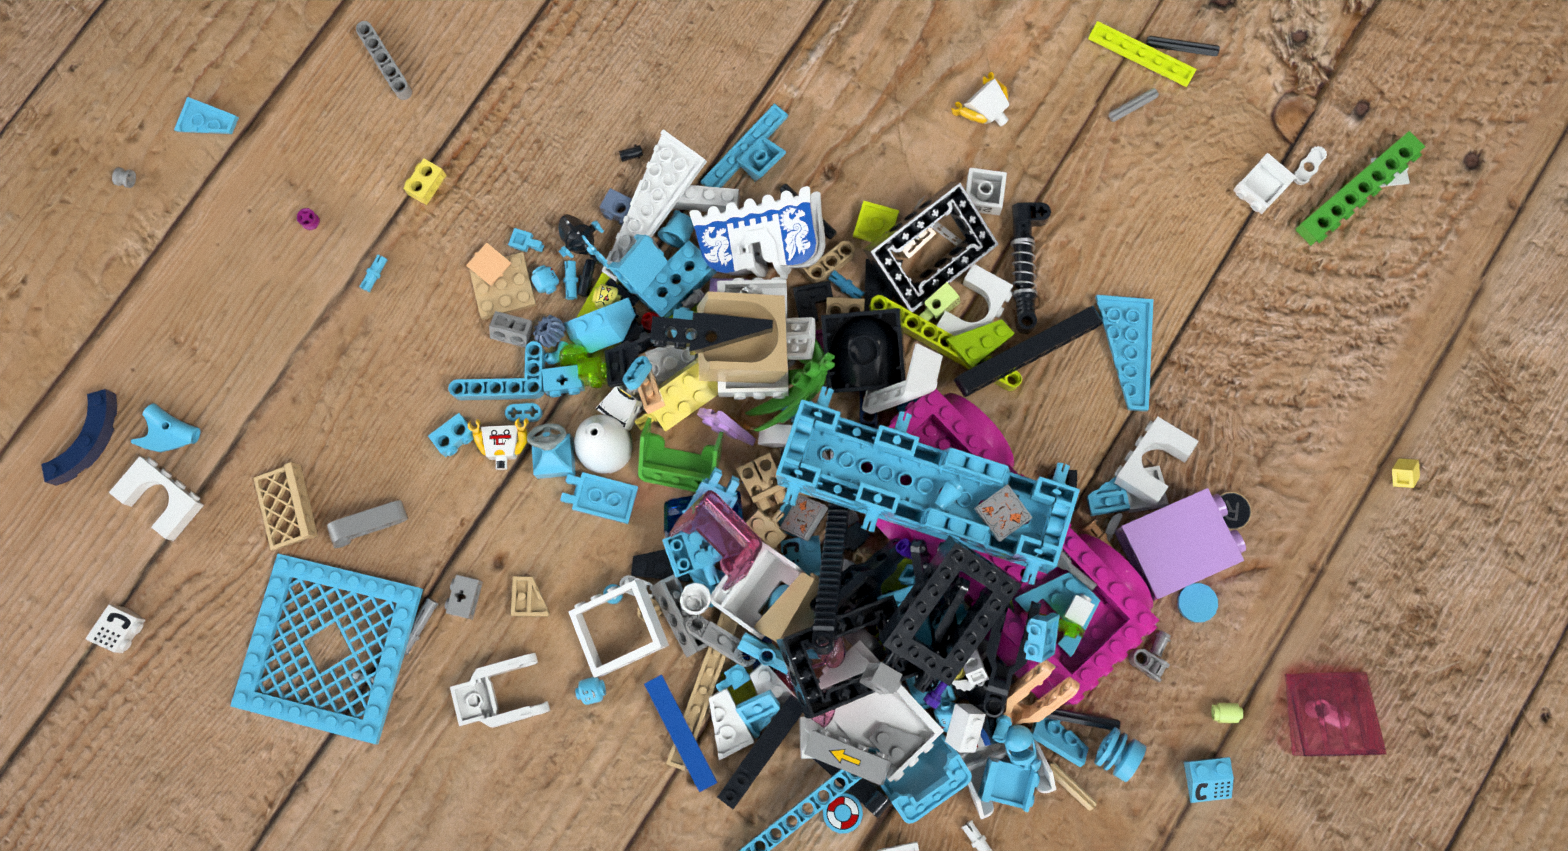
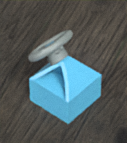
(552, 453)

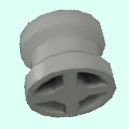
(123, 177)

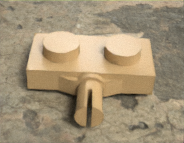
(767, 527)

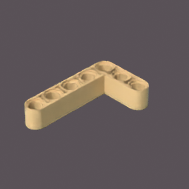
(822, 266)

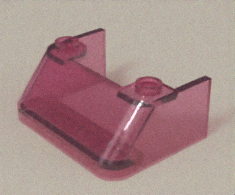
(724, 532)

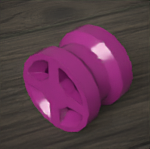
(308, 215)

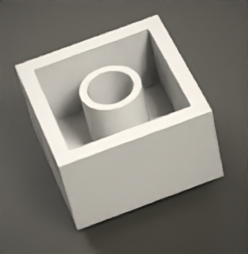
(986, 190)

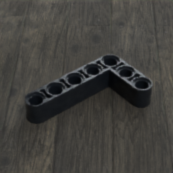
(863, 791)

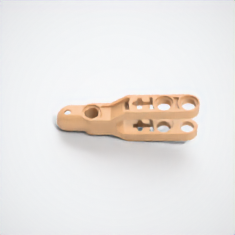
(1045, 705)

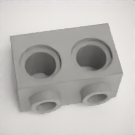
(510, 329)

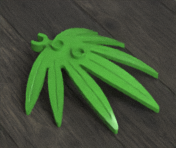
(806, 386)

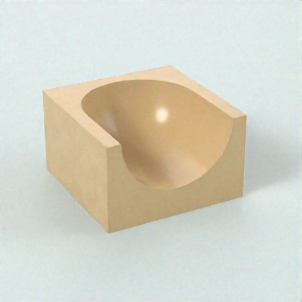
(751, 360)

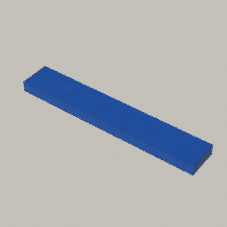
(680, 733)

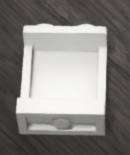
(1264, 183)

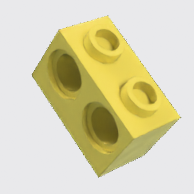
(429, 183)

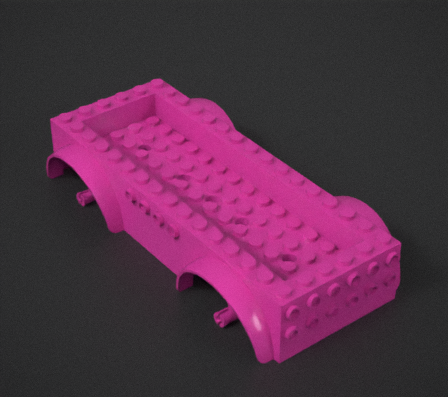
(1124, 597)

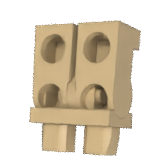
(763, 488)

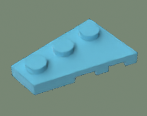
(203, 118)

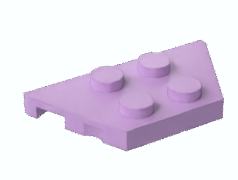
(721, 422)

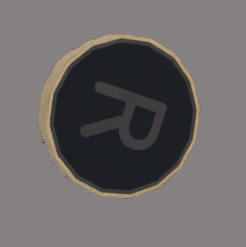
(1238, 510)

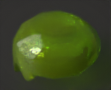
(570, 353)

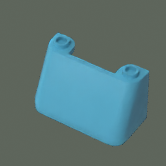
(928, 782)

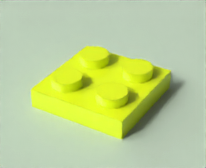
(874, 221)

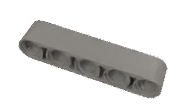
(381, 53)

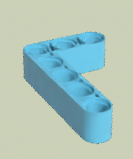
(506, 384)

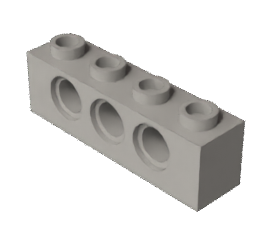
(668, 597)

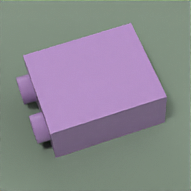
(1181, 543)

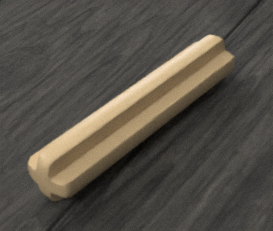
(1072, 787)

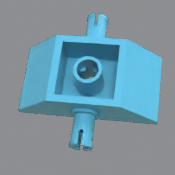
(687, 556)

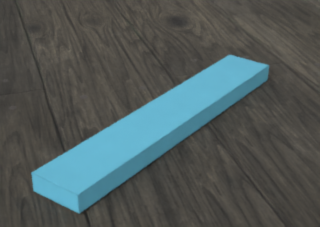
(728, 165)

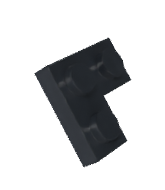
(808, 296)

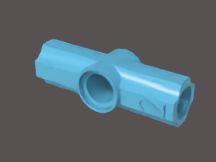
(755, 648)

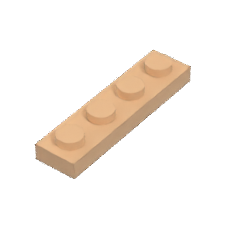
(650, 393)

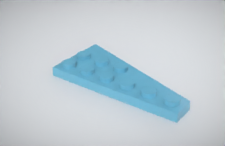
(1129, 336)

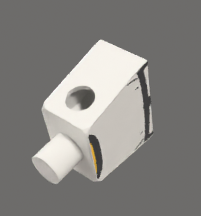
(622, 406)

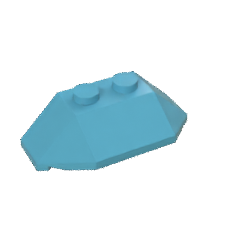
(602, 326)

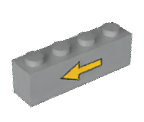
(848, 757)

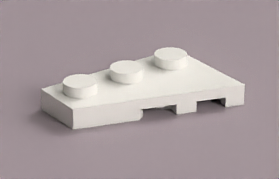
(766, 679)

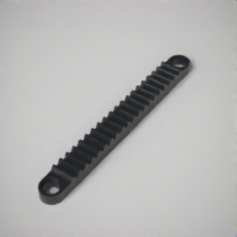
(830, 578)

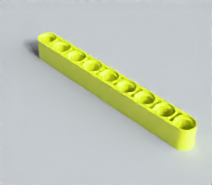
(938, 335)

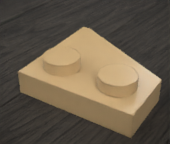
(527, 598)

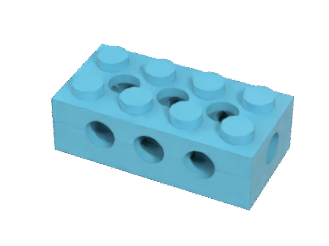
(675, 270)

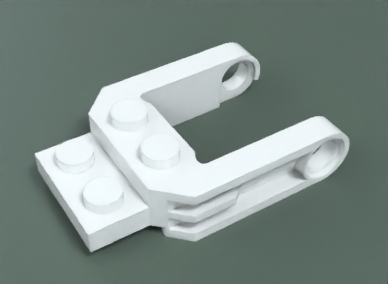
(477, 698)

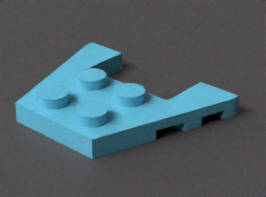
(1058, 596)

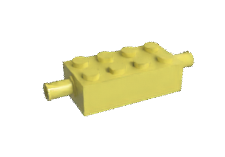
(682, 396)

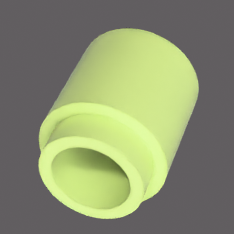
(1226, 712)

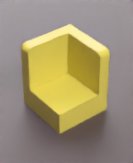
(1406, 473)

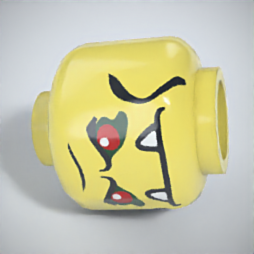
(605, 296)

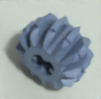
(549, 331)

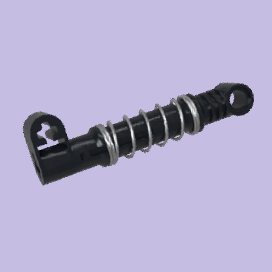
(1023, 259)

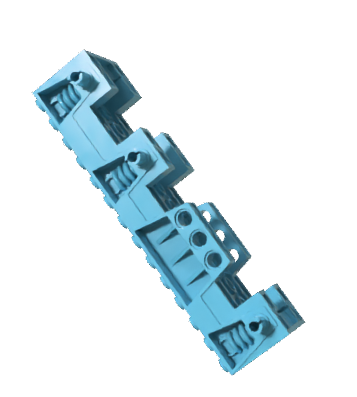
(897, 454)

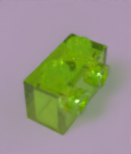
(592, 372)

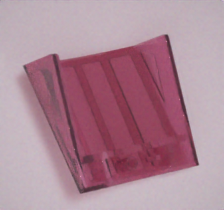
(1332, 715)

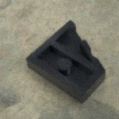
(618, 362)

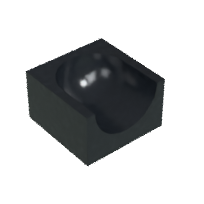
(865, 349)

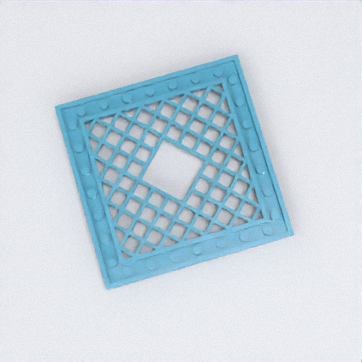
(268, 621)

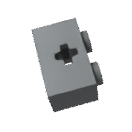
(463, 607)
(881, 678)

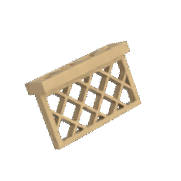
(298, 498)

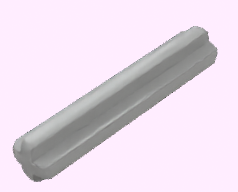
(1133, 104)

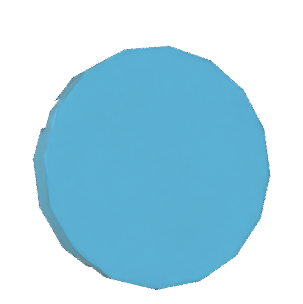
(1197, 602)

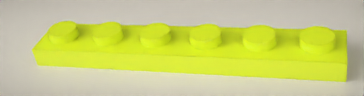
(1142, 54)

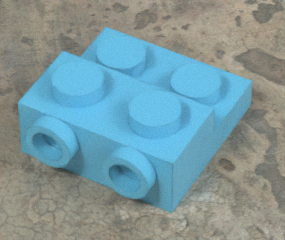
(1041, 637)

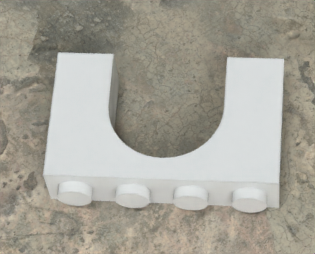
(991, 288)
(1159, 436)
(181, 505)

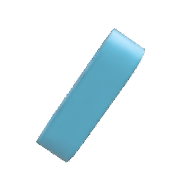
(637, 372)
(527, 407)

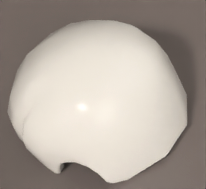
(695, 598)

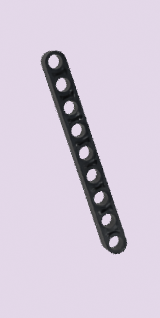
(1028, 351)

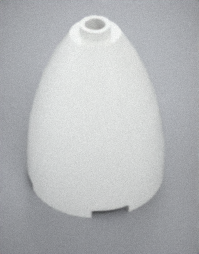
(603, 444)

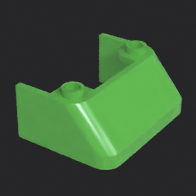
(673, 466)

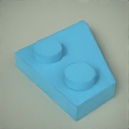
(1108, 499)
(758, 711)

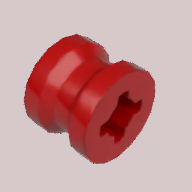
(646, 320)

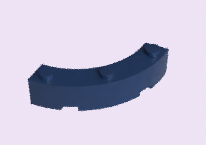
(90, 442)

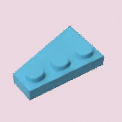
(1058, 739)

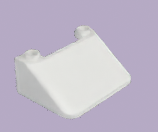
(976, 764)

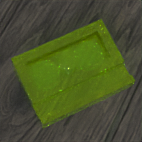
(1071, 629)

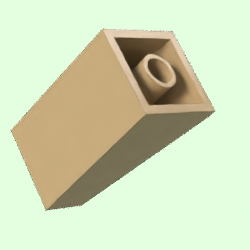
(791, 609)

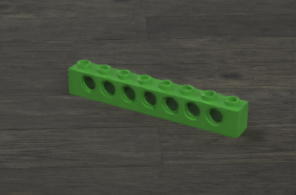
(1407, 145)

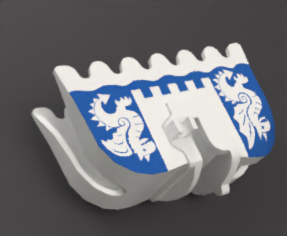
(780, 230)

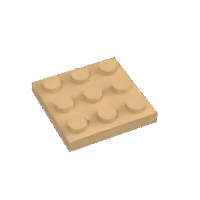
(508, 293)

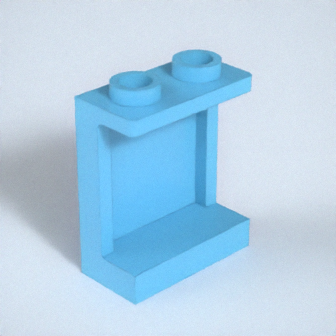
(639, 265)
(1008, 784)

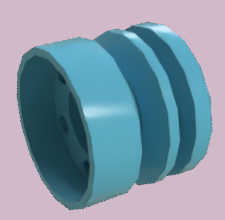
(1116, 752)

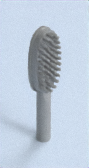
(1065, 564)

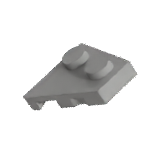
(895, 743)

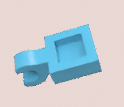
(523, 240)
(735, 676)

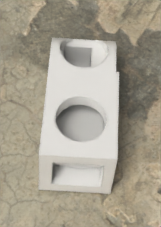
(975, 669)

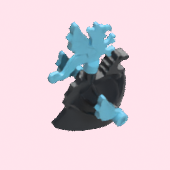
(579, 238)

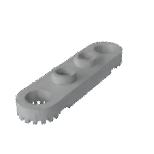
(718, 639)

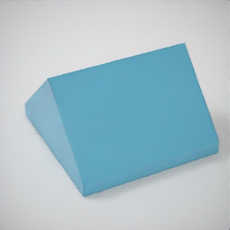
(760, 158)

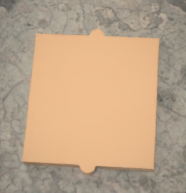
(488, 264)

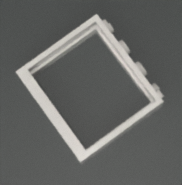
(650, 617)

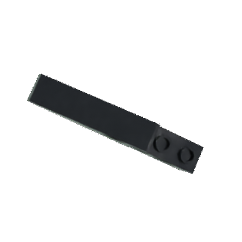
(726, 328)
(761, 752)

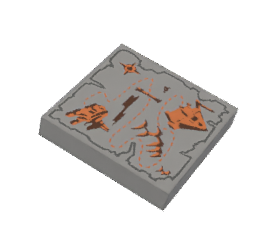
(1003, 513)
(804, 518)

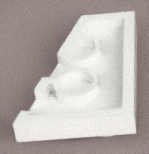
(729, 728)

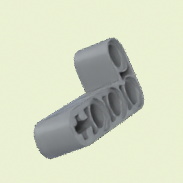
(365, 522)

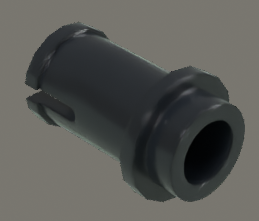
(631, 153)

